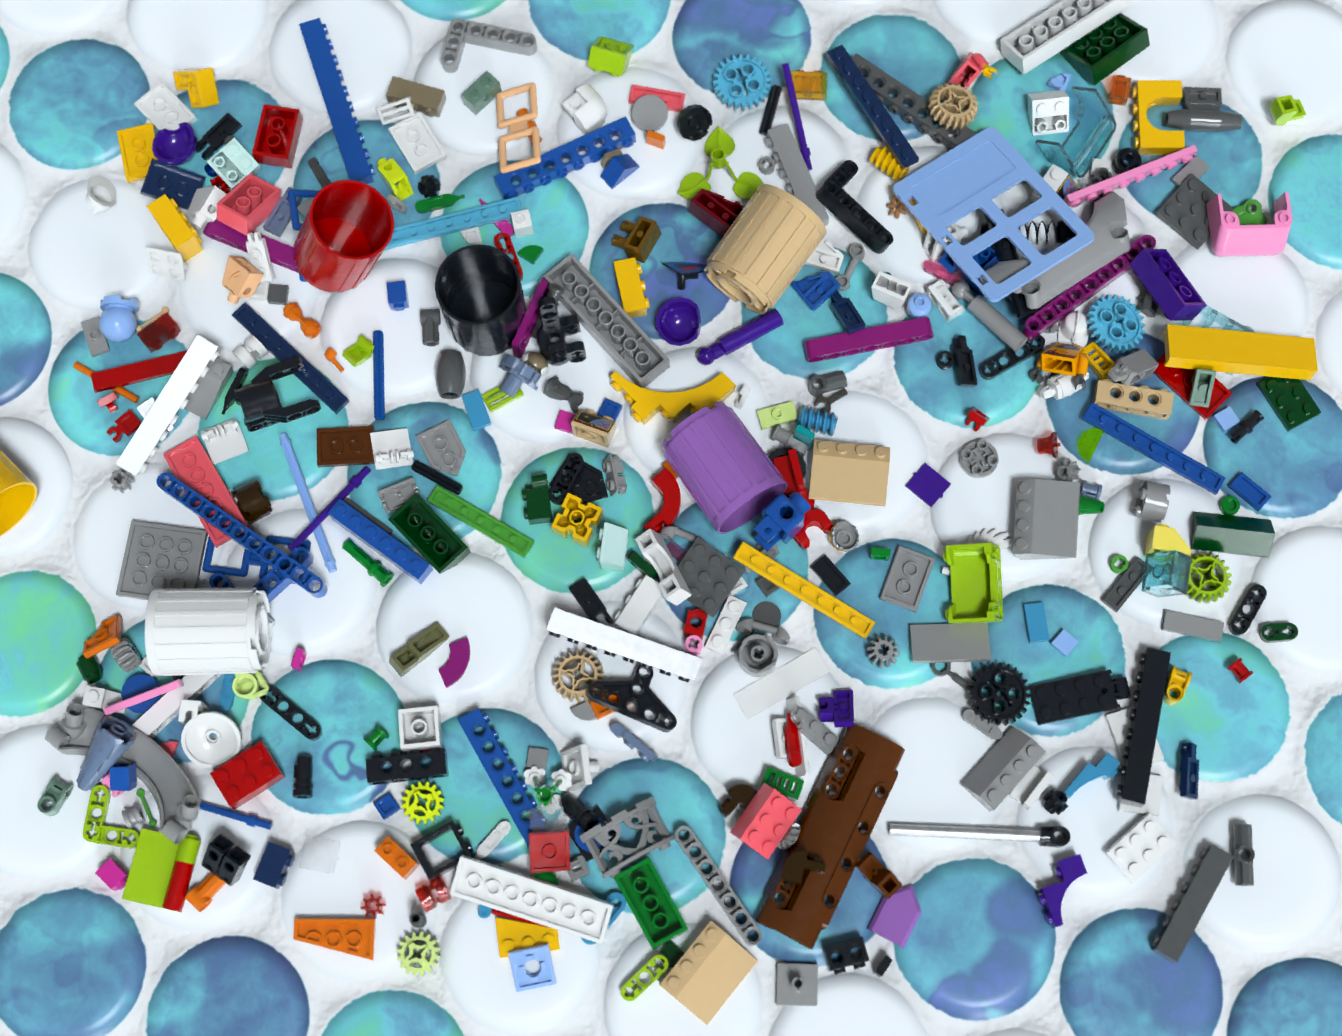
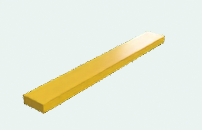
(803, 590)

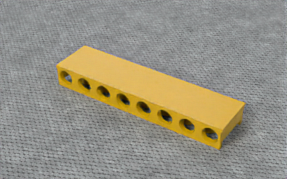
(1240, 352)

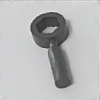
(955, 677)

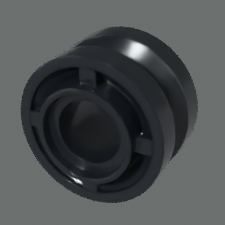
(1129, 155)

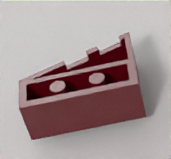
(715, 210)

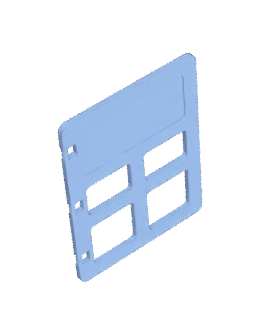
(970, 180)

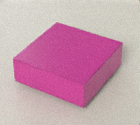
(564, 421)
(298, 659)

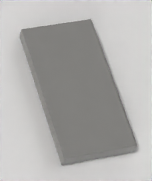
(950, 643)

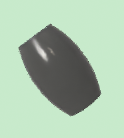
(450, 374)

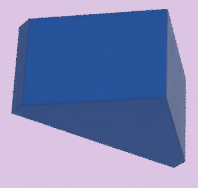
(618, 170)

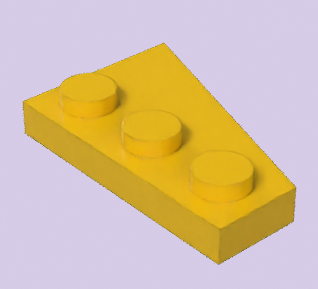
(519, 935)

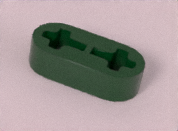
(641, 565)
(1278, 628)

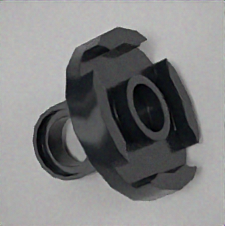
(694, 122)

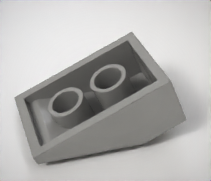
(209, 388)

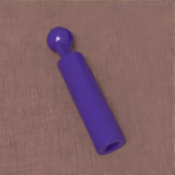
(740, 337)

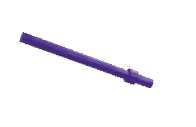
(805, 151)
(354, 483)

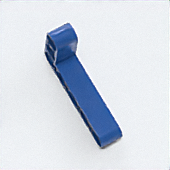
(264, 583)

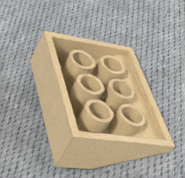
(849, 473)
(708, 973)

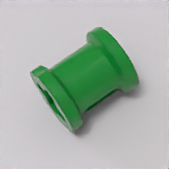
(376, 737)

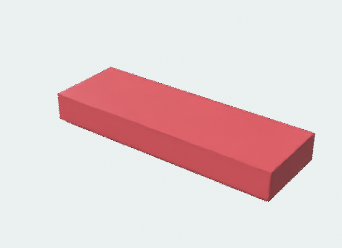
(673, 100)

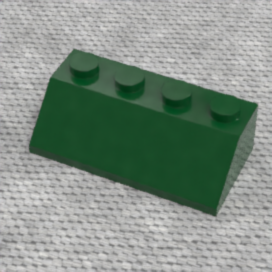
(429, 534)

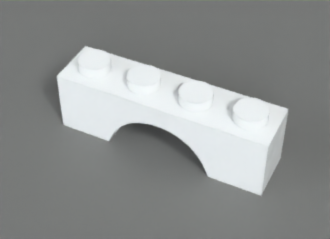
(671, 580)

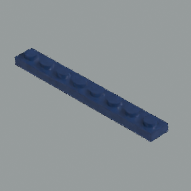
(872, 107)
(283, 351)

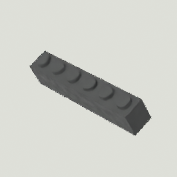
(1192, 903)

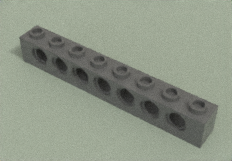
(918, 105)

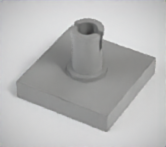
(797, 984)

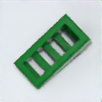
(784, 776)

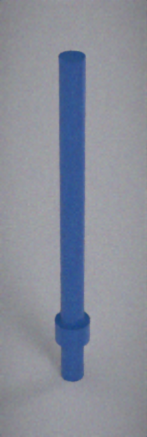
(250, 820)

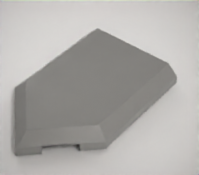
(442, 448)

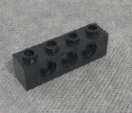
(438, 768)

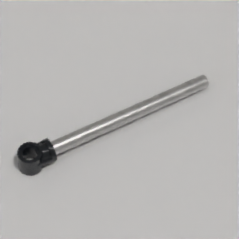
(1044, 835)

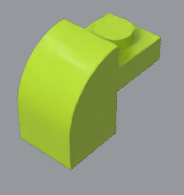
(1286, 109)

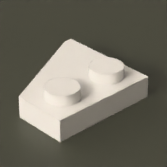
(826, 258)

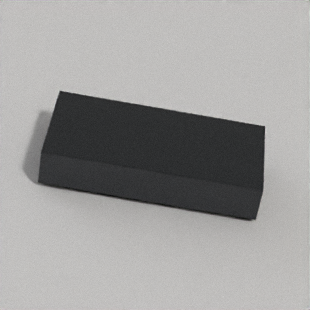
(830, 575)

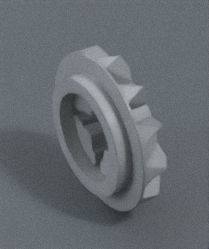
(790, 837)

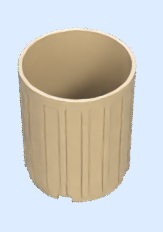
(764, 248)

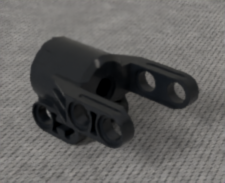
(558, 352)
(261, 401)

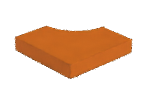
(105, 637)

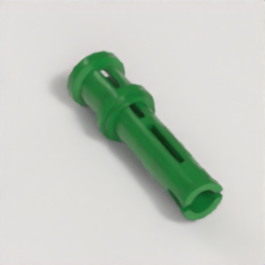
(374, 568)

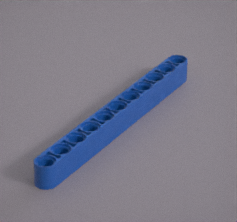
(247, 541)

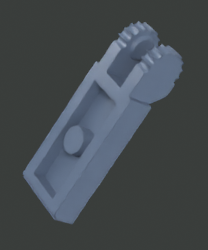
(280, 215)
(631, 741)

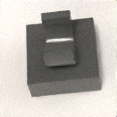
(1149, 306)

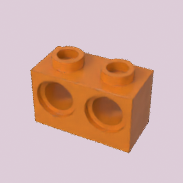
(396, 857)

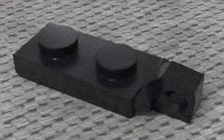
(964, 362)

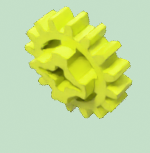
(415, 808)

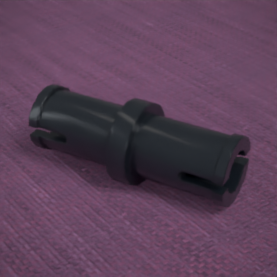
(1245, 427)

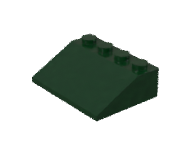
(1106, 48)

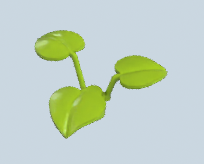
(718, 147)

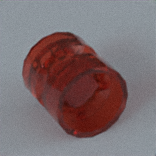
(427, 898)

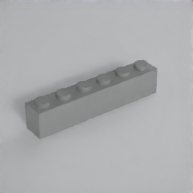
(794, 169)

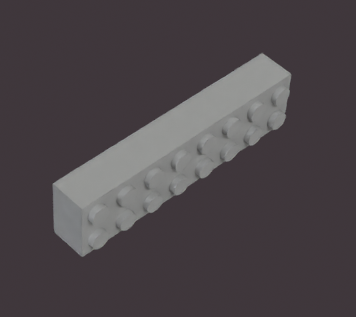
(608, 322)

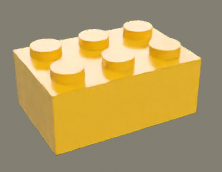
(175, 227)

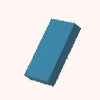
(476, 410)
(1036, 622)

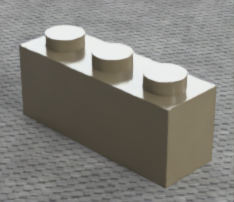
(424, 97)

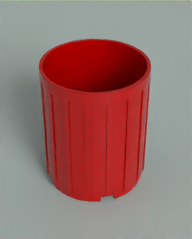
(343, 235)

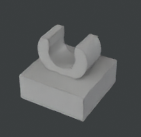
(578, 868)

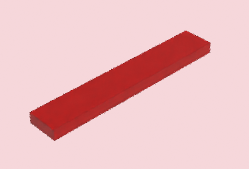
(136, 372)

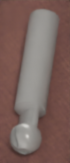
(990, 317)

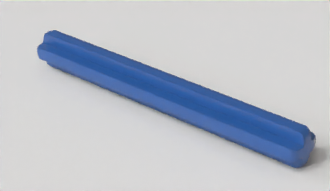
(378, 373)

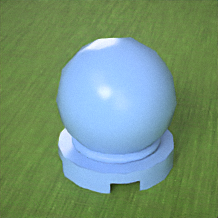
(118, 318)

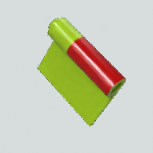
(161, 870)

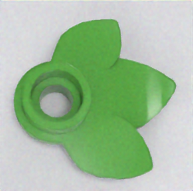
(1248, 217)

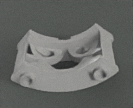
(600, 833)

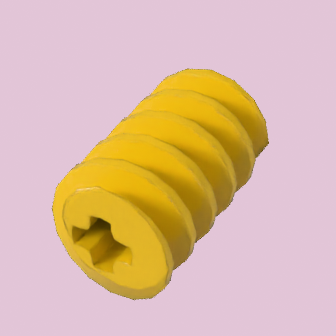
(888, 163)

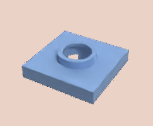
(526, 980)

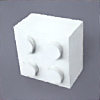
(420, 728)

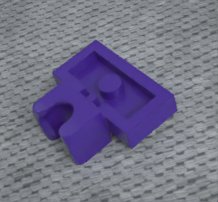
(838, 708)

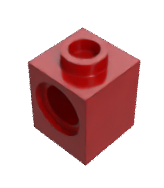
(692, 615)

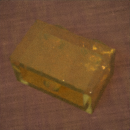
(810, 85)

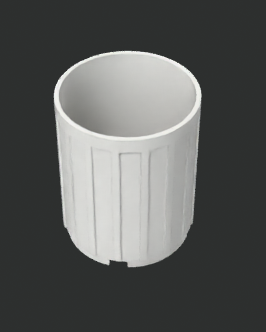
(207, 631)

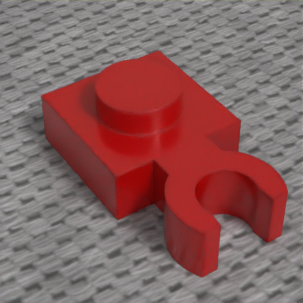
(126, 424)

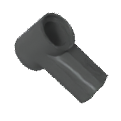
(430, 323)
(828, 382)

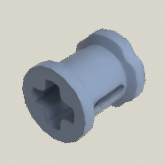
(1090, 490)

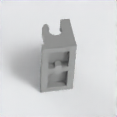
(397, 495)

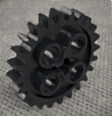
(986, 705)

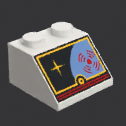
(1060, 182)

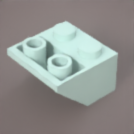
(233, 163)
(614, 547)

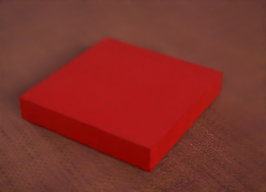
(549, 851)

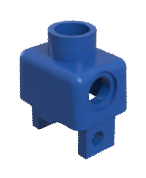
(775, 527)

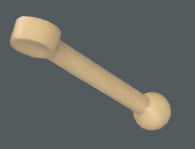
(139, 327)

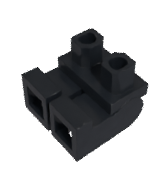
(224, 860)

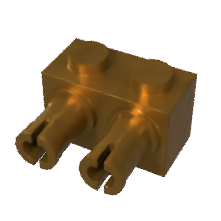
(641, 239)

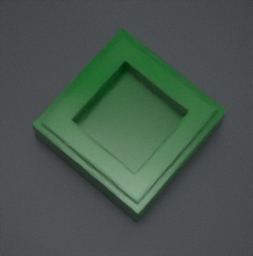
(880, 553)

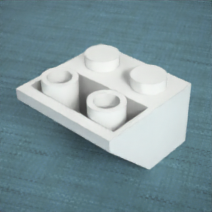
(1048, 112)

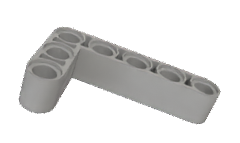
(483, 39)

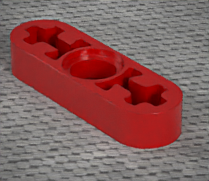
(508, 242)

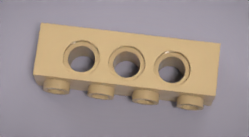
(1124, 404)

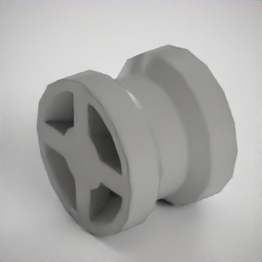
(133, 816)

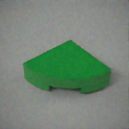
(530, 253)

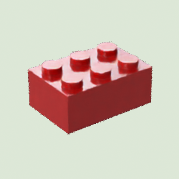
(277, 136)
(247, 775)

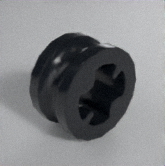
(949, 356)

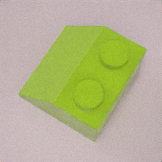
(610, 56)

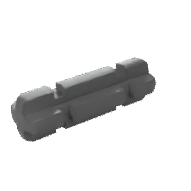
(318, 172)

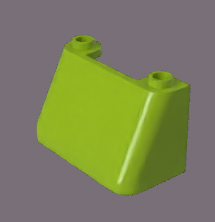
(975, 583)

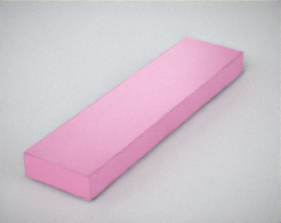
(143, 697)

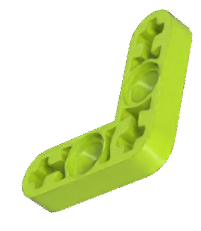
(102, 830)

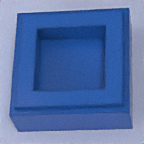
(610, 409)
(386, 806)

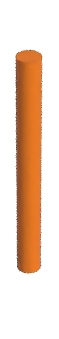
(120, 390)

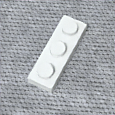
(725, 625)

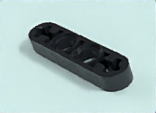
(1012, 357)
(290, 713)

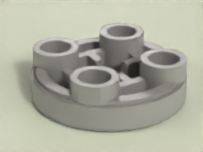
(649, 113)
(979, 458)

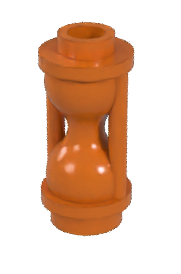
(307, 325)

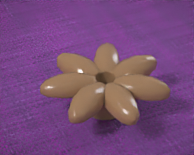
(896, 207)

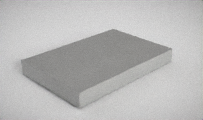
(907, 579)

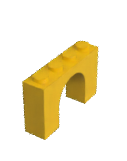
(1148, 138)

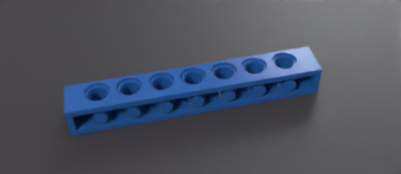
(570, 150)
(469, 724)

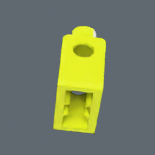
(391, 174)

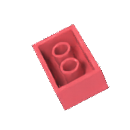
(248, 204)
(765, 821)

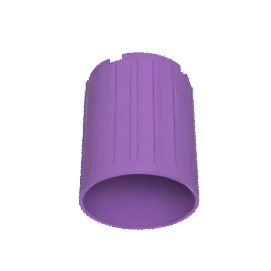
(723, 467)

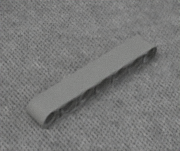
(714, 876)

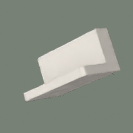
(1031, 787)

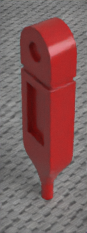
(792, 743)

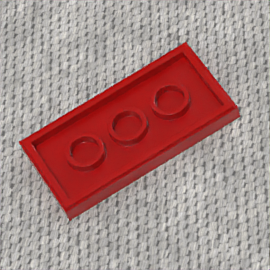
(1180, 383)

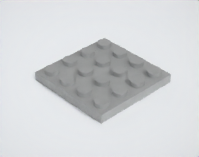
(160, 558)

